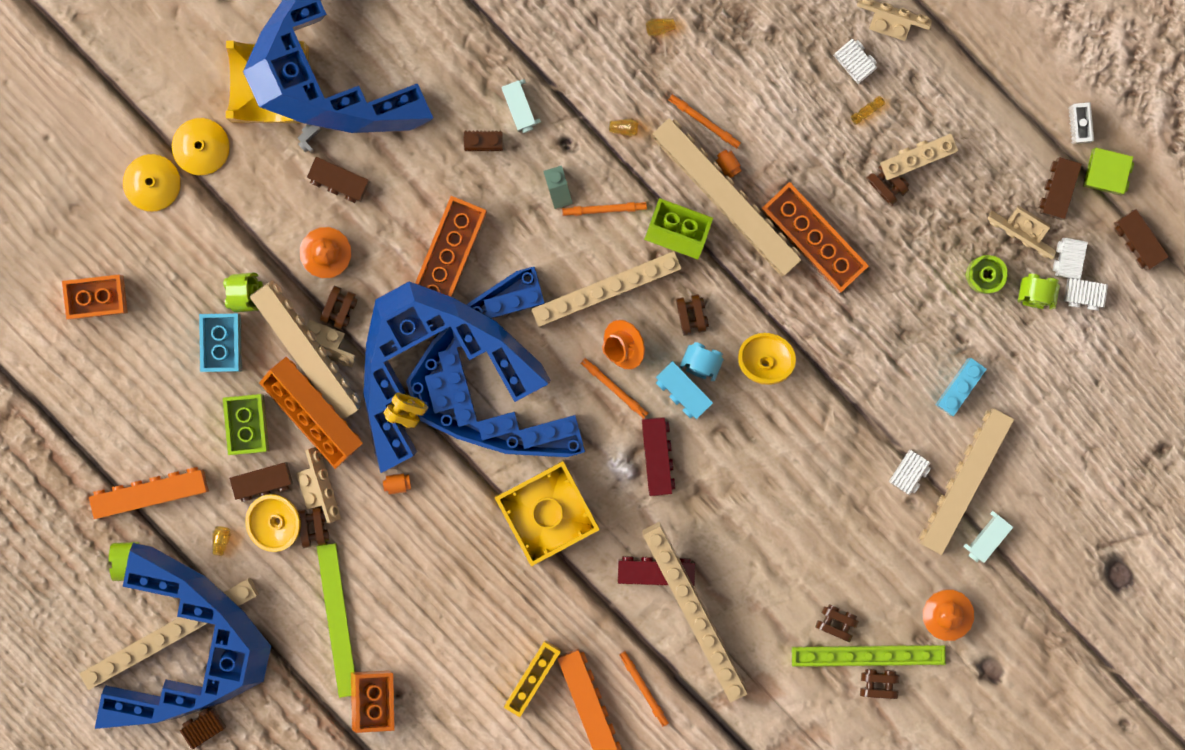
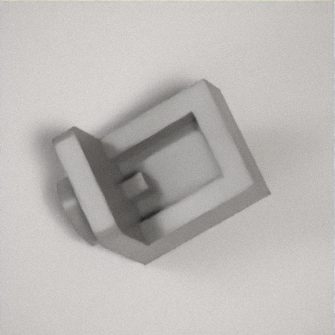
(309, 132)

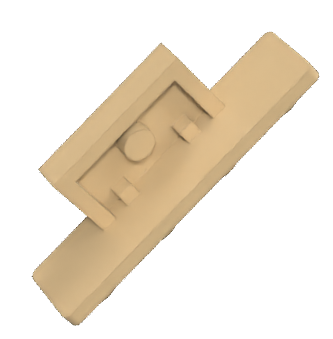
(892, 20)
(918, 157)
(1026, 228)
(331, 341)
(317, 487)

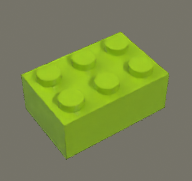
(678, 228)
(245, 424)

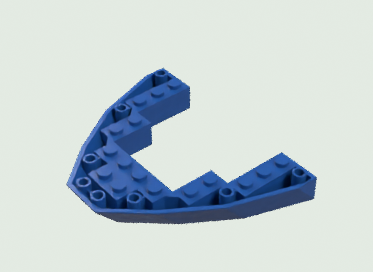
(288, 87)
(411, 316)
(443, 386)
(236, 653)

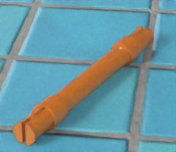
(684, 107)
(630, 207)
(595, 371)
(630, 666)

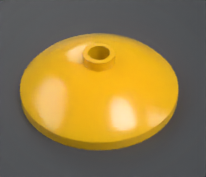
(212, 153)
(165, 183)
(769, 350)
(262, 523)

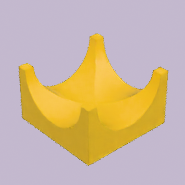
(242, 103)
(547, 513)

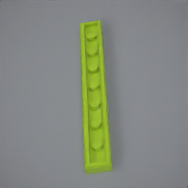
(336, 617)
(868, 655)

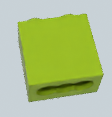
(1108, 171)

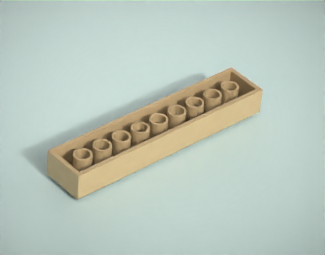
(726, 197)

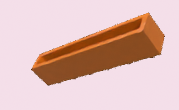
(149, 493)
(587, 701)

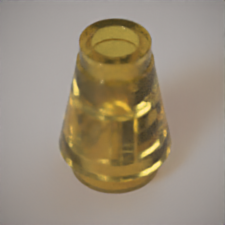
(659, 26)
(624, 127)
(220, 539)

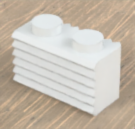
(856, 61)
(1081, 123)
(1070, 258)
(1085, 293)
(910, 472)

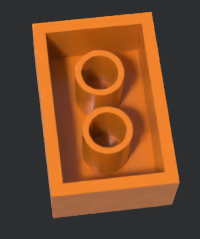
(94, 297)
(372, 701)

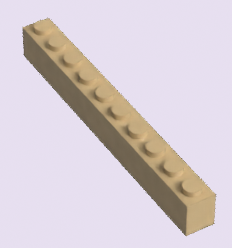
(694, 612)
(157, 640)

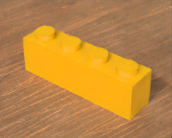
(532, 678)

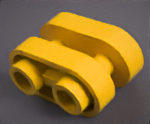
(405, 410)

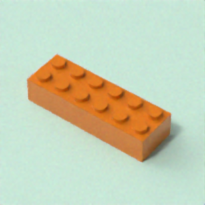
(814, 237)
(451, 246)
(310, 412)

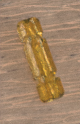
(867, 110)

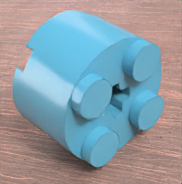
(702, 361)

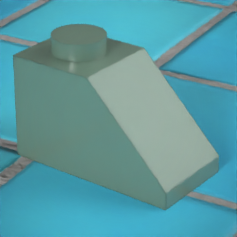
(558, 187)

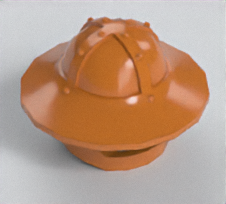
(325, 252)
(623, 344)
(948, 615)

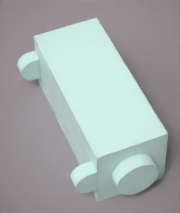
(519, 106)
(988, 538)

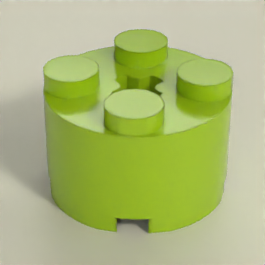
(997, 274)
(238, 291)
(1038, 292)
(118, 557)

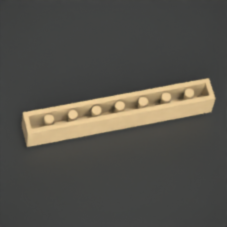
(606, 289)
(305, 349)
(966, 481)

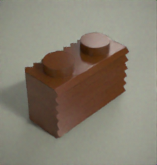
(483, 141)
(202, 728)

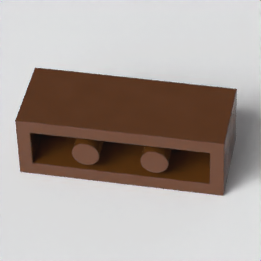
(338, 180)
(1059, 188)
(1140, 240)
(261, 481)

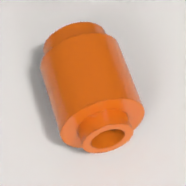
(728, 163)
(397, 483)

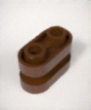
(899, 185)
(349, 302)
(700, 322)
(320, 535)
(833, 613)
(888, 677)

